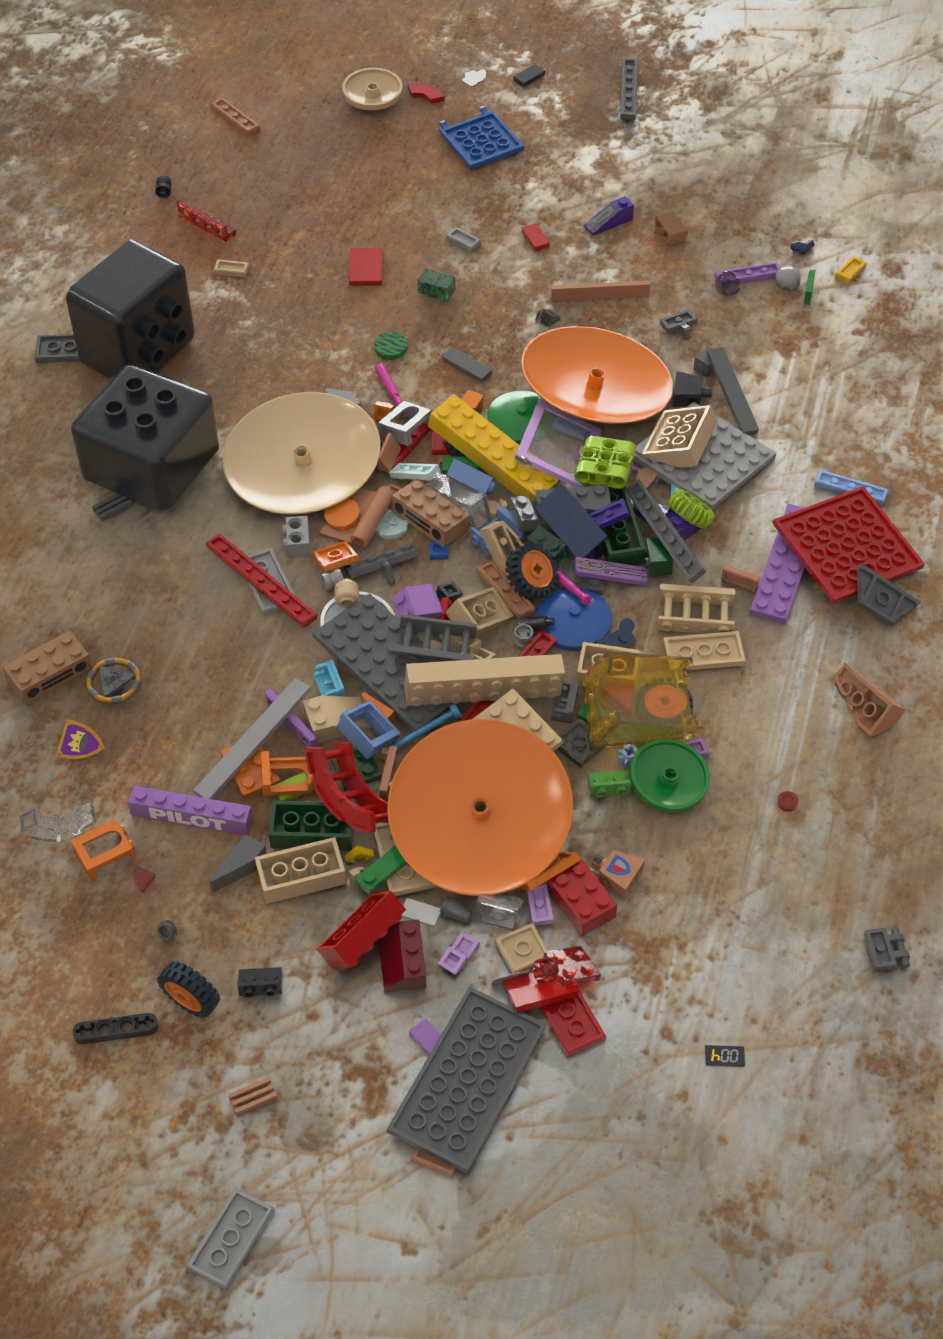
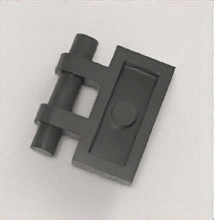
(881, 951)

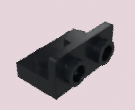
(260, 981)

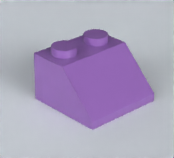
(418, 601)

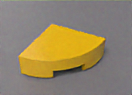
(359, 853)

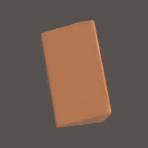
(388, 453)

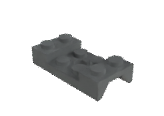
(527, 516)

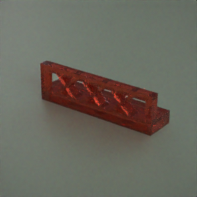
(205, 221)

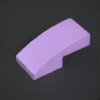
(459, 954)

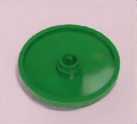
(513, 412)
(669, 775)

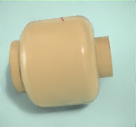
(346, 593)

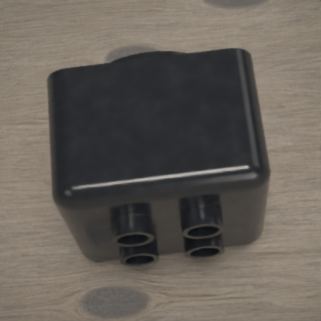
(131, 310)
(146, 436)

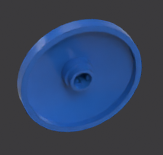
(575, 621)

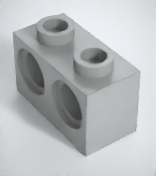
(297, 536)

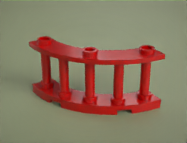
(372, 808)

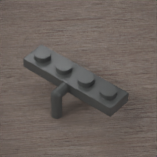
(382, 561)

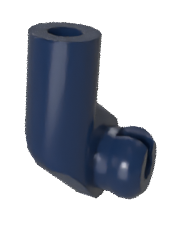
(801, 247)

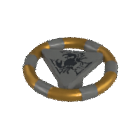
(113, 681)

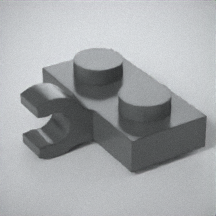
(679, 321)

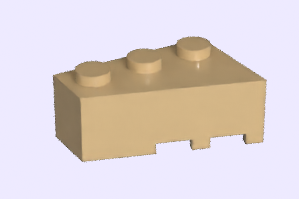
(501, 542)

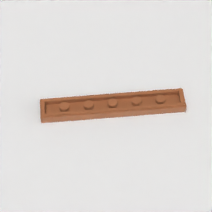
(600, 290)

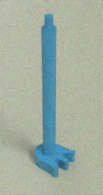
(453, 713)

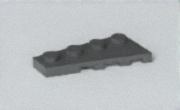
(590, 497)

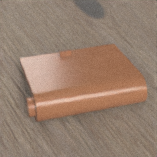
(372, 509)

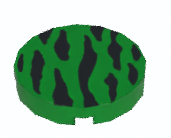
(391, 345)

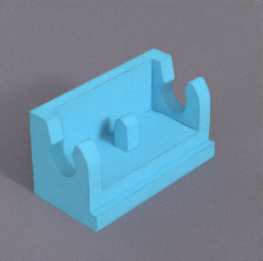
(328, 679)

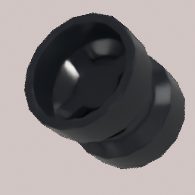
(163, 186)

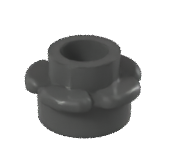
(163, 932)

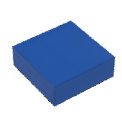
(438, 552)

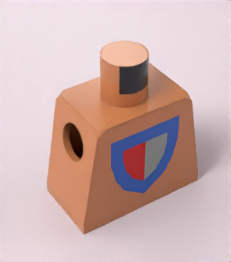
(619, 872)

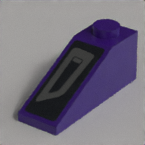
(612, 215)

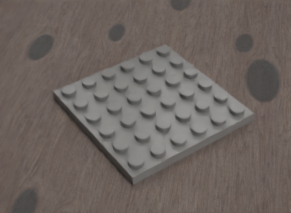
(723, 467)

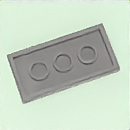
(268, 561)
(230, 1239)

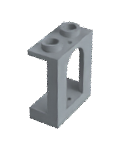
(403, 433)

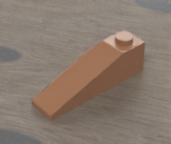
(871, 706)

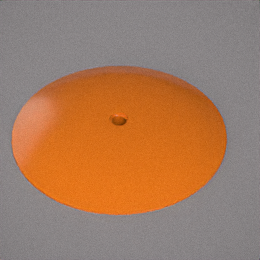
(597, 375)
(472, 767)

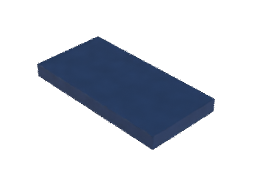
(571, 522)

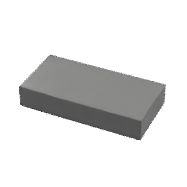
(463, 239)

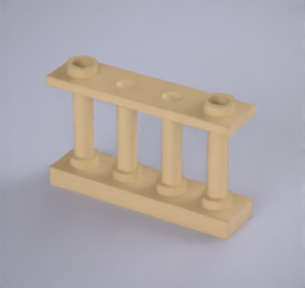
(696, 595)

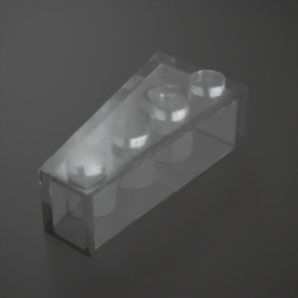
(464, 497)

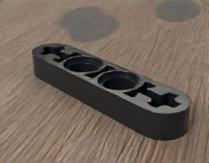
(115, 1032)

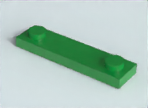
(381, 870)

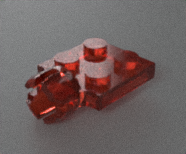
(566, 966)

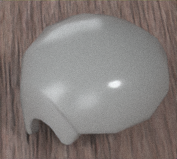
(788, 277)

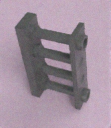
(409, 655)

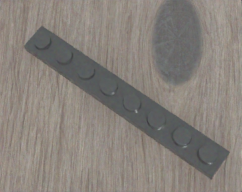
(665, 531)

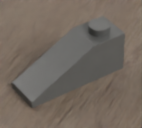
(238, 863)

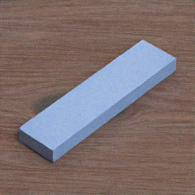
(844, 484)

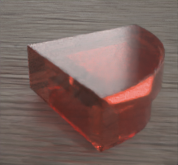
(143, 878)

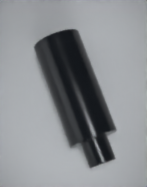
(537, 622)

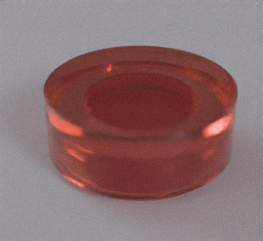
(787, 801)

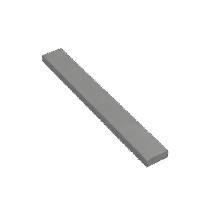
(252, 740)

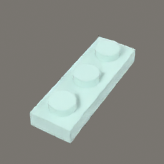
(414, 471)

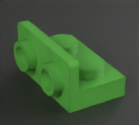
(609, 783)

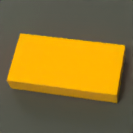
(850, 269)

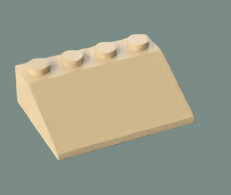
(681, 436)

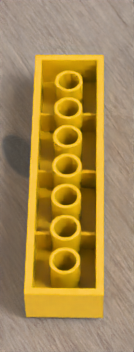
(488, 448)

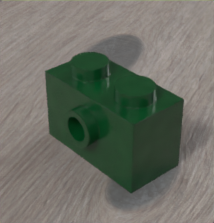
(657, 558)

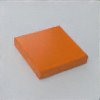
(335, 556)

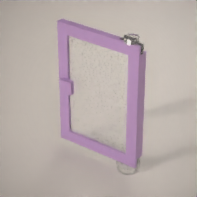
(554, 442)

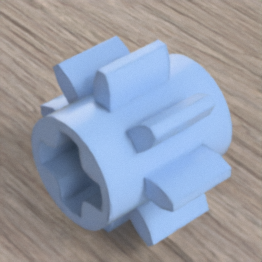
(626, 755)

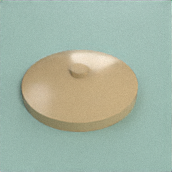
(372, 88)

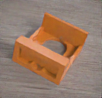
(284, 764)
(90, 866)

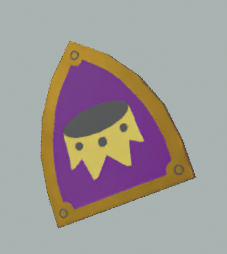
(78, 741)

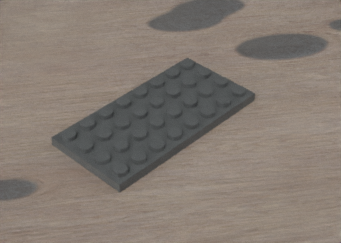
(366, 644)
(466, 1079)

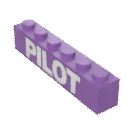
(190, 810)

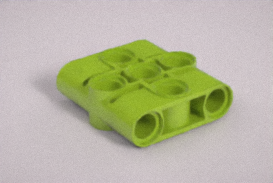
(605, 462)

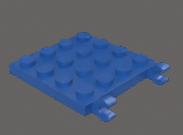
(481, 139)

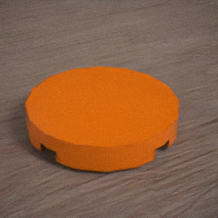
(342, 515)

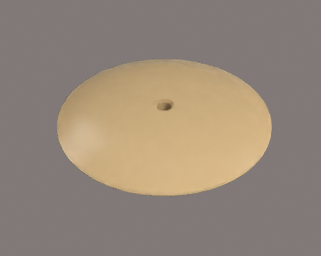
(301, 453)

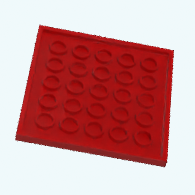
(840, 536)

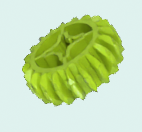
(691, 508)

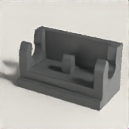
(565, 703)

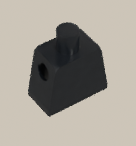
(689, 389)

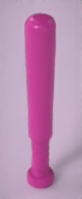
(388, 383)
(573, 588)

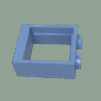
(471, 477)
(387, 732)

